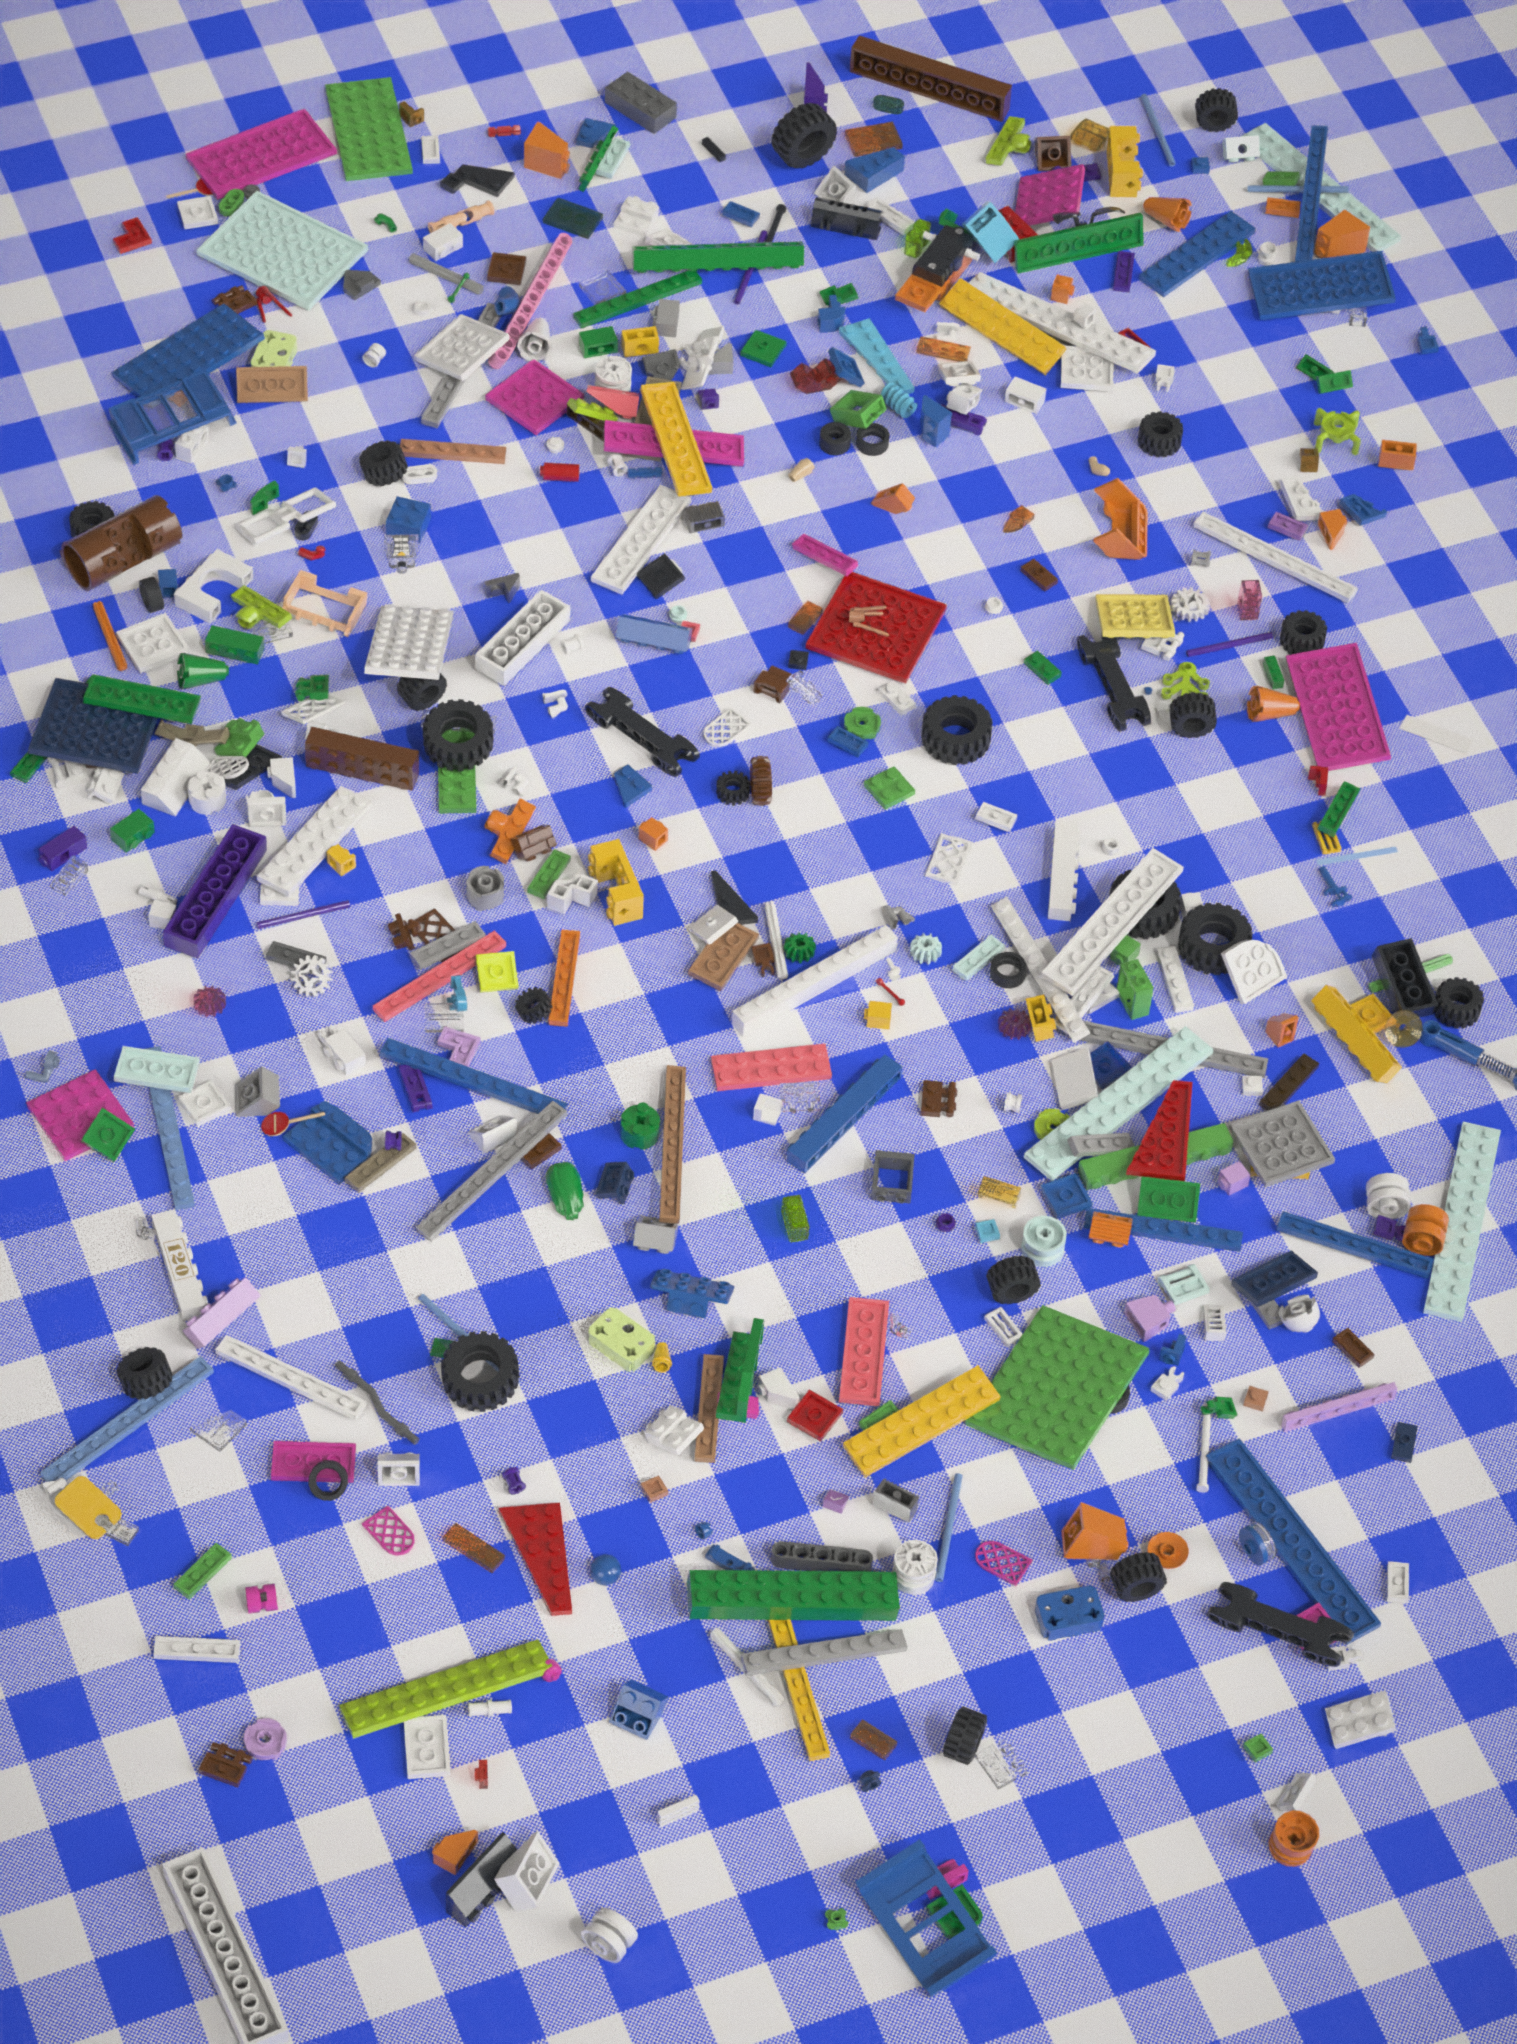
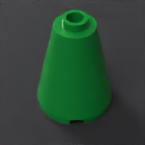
(199, 671)

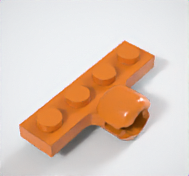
(508, 827)

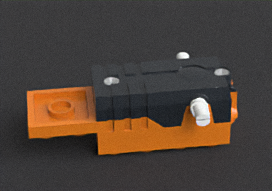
(938, 267)

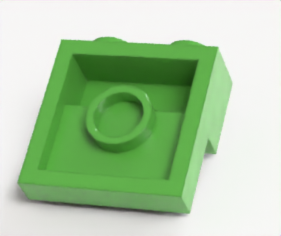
(242, 738)

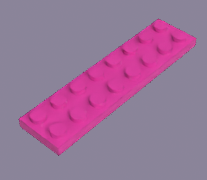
(642, 440)

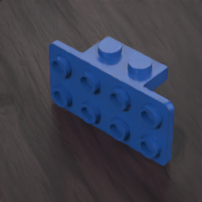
(691, 1294)

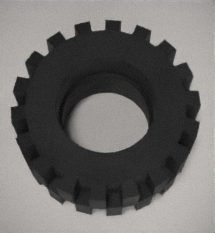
(1216, 110)
(1160, 434)
(383, 463)
(88, 516)
(1301, 623)
(421, 692)
(1193, 715)
(1461, 991)
(1013, 1279)
(144, 1373)
(1138, 1577)
(965, 1735)

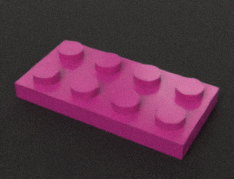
(296, 1460)

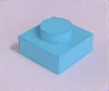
(987, 1231)

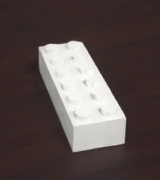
(522, 637)

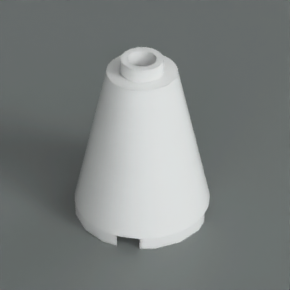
(536, 341)

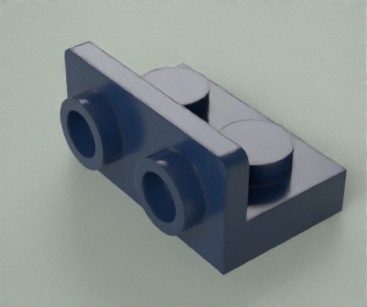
(615, 1181)

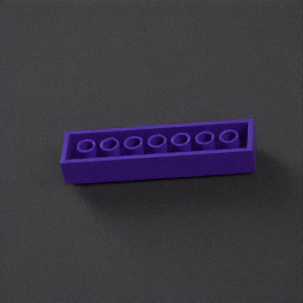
(215, 891)

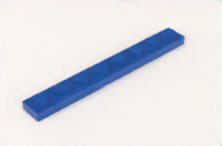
(1177, 1231)
(1355, 1244)

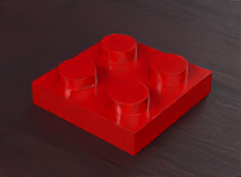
(815, 1415)

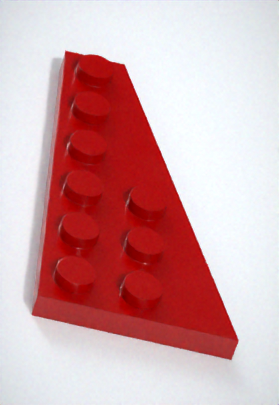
(1166, 1140)
(541, 1544)

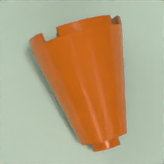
(1169, 211)
(1270, 704)

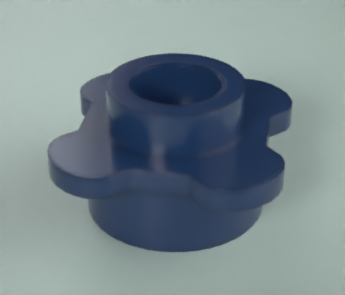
(870, 1780)

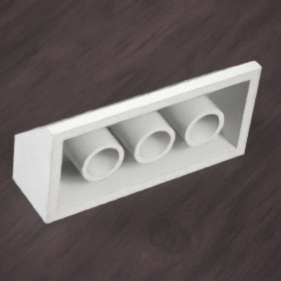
(168, 784)

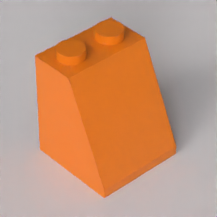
(546, 152)
(1342, 236)
(1094, 1534)

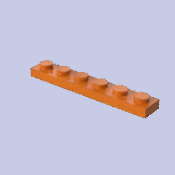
(564, 977)

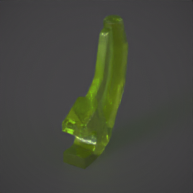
(1242, 254)

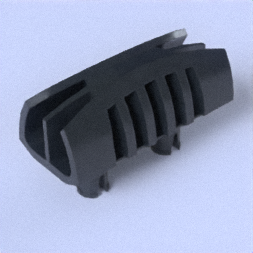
(846, 218)

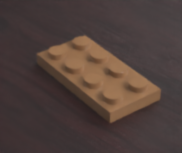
(272, 384)
(723, 956)

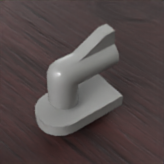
(890, 915)

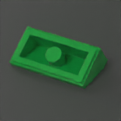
(1312, 367)

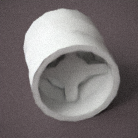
(1267, 253)
(374, 355)

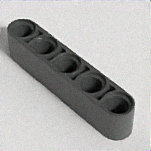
(811, 1554)

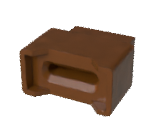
(772, 683)

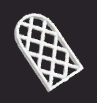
(730, 739)
(231, 774)

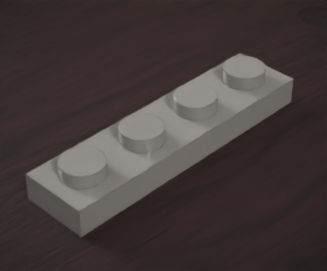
(447, 945)
(1099, 1143)

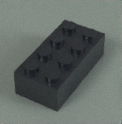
(1404, 978)

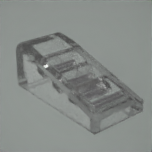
(1357, 316)
(75, 865)

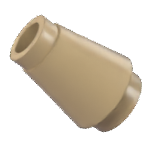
(801, 470)

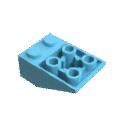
(990, 231)

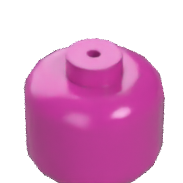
(553, 1672)

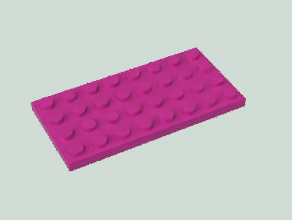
(261, 153)
(1338, 707)

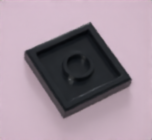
(660, 576)

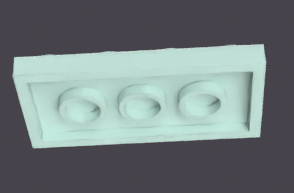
(156, 1069)

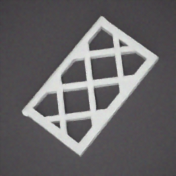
(311, 715)
(942, 876)

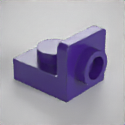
(708, 399)

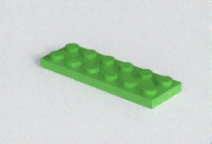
(457, 788)

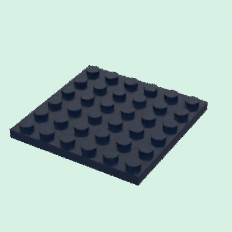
(90, 732)

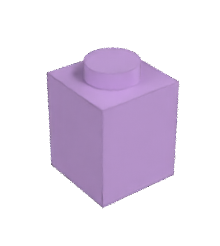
(1233, 1178)

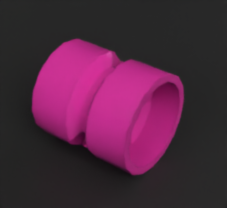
(254, 1600)

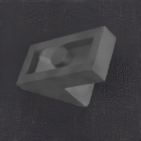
(504, 585)

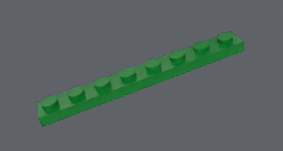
(637, 298)

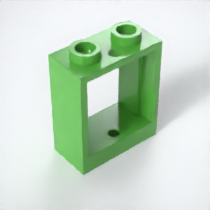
(870, 404)
(1136, 987)

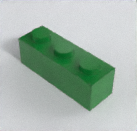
(1273, 672)

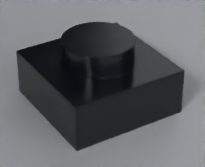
(452, 183)
(798, 660)

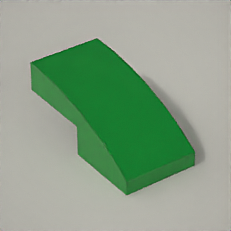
(843, 294)
(263, 496)

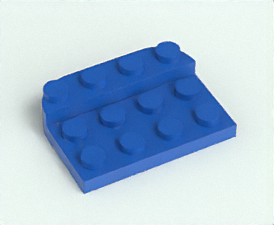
(331, 1141)

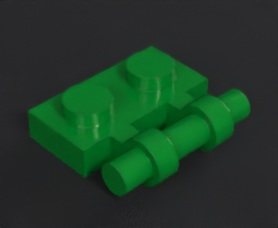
(316, 687)

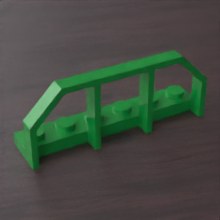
(739, 1373)

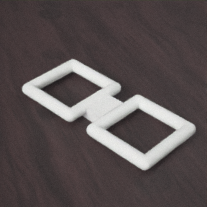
(285, 514)

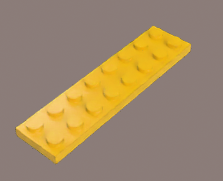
(1002, 326)
(676, 439)
(921, 1421)

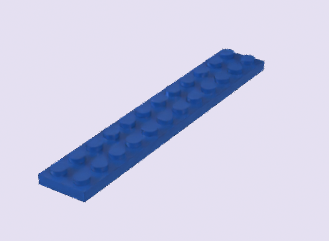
(1292, 1538)

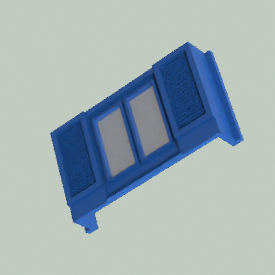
(167, 413)

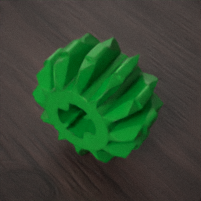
(799, 947)

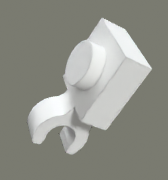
(1352, 1657)

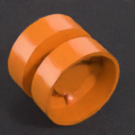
(1425, 1229)

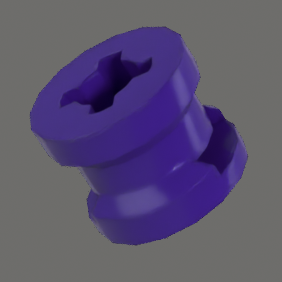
(393, 1140)

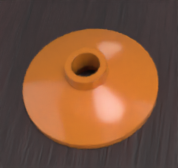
(1169, 1543)

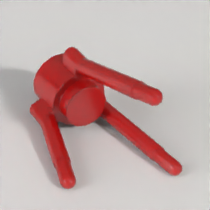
(265, 296)

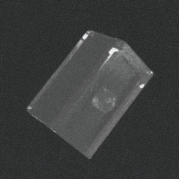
(440, 1015)

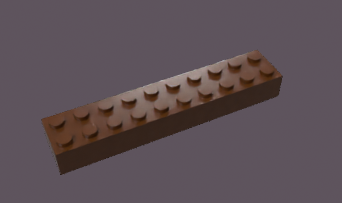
(930, 78)

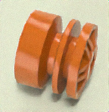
(1295, 1828)

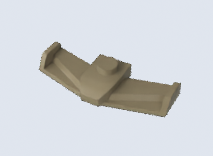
(192, 734)

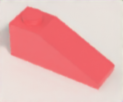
(620, 401)

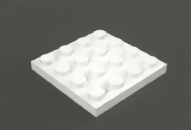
(461, 347)

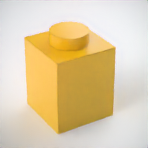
(878, 1015)

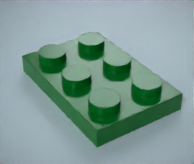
(1168, 1199)

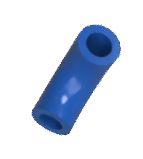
(507, 301)

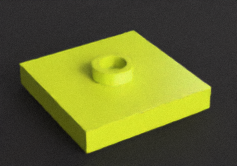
(497, 971)

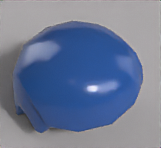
(605, 1569)

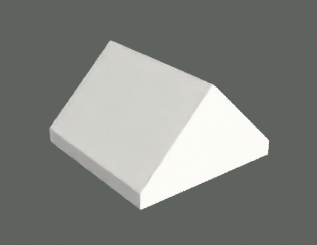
(837, 187)
(494, 1133)

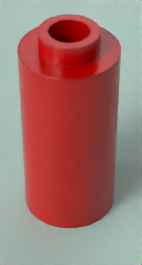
(560, 472)

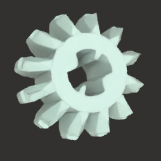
(926, 948)

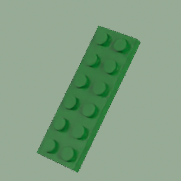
(142, 699)

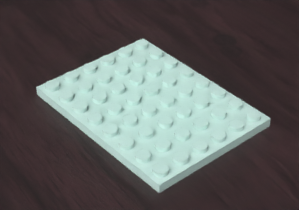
(282, 250)

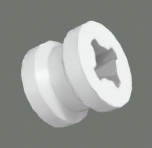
(1013, 1102)

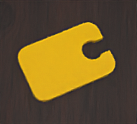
(83, 1503)

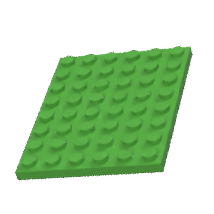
(1059, 1386)

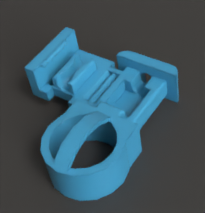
(458, 997)

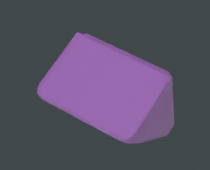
(835, 1501)

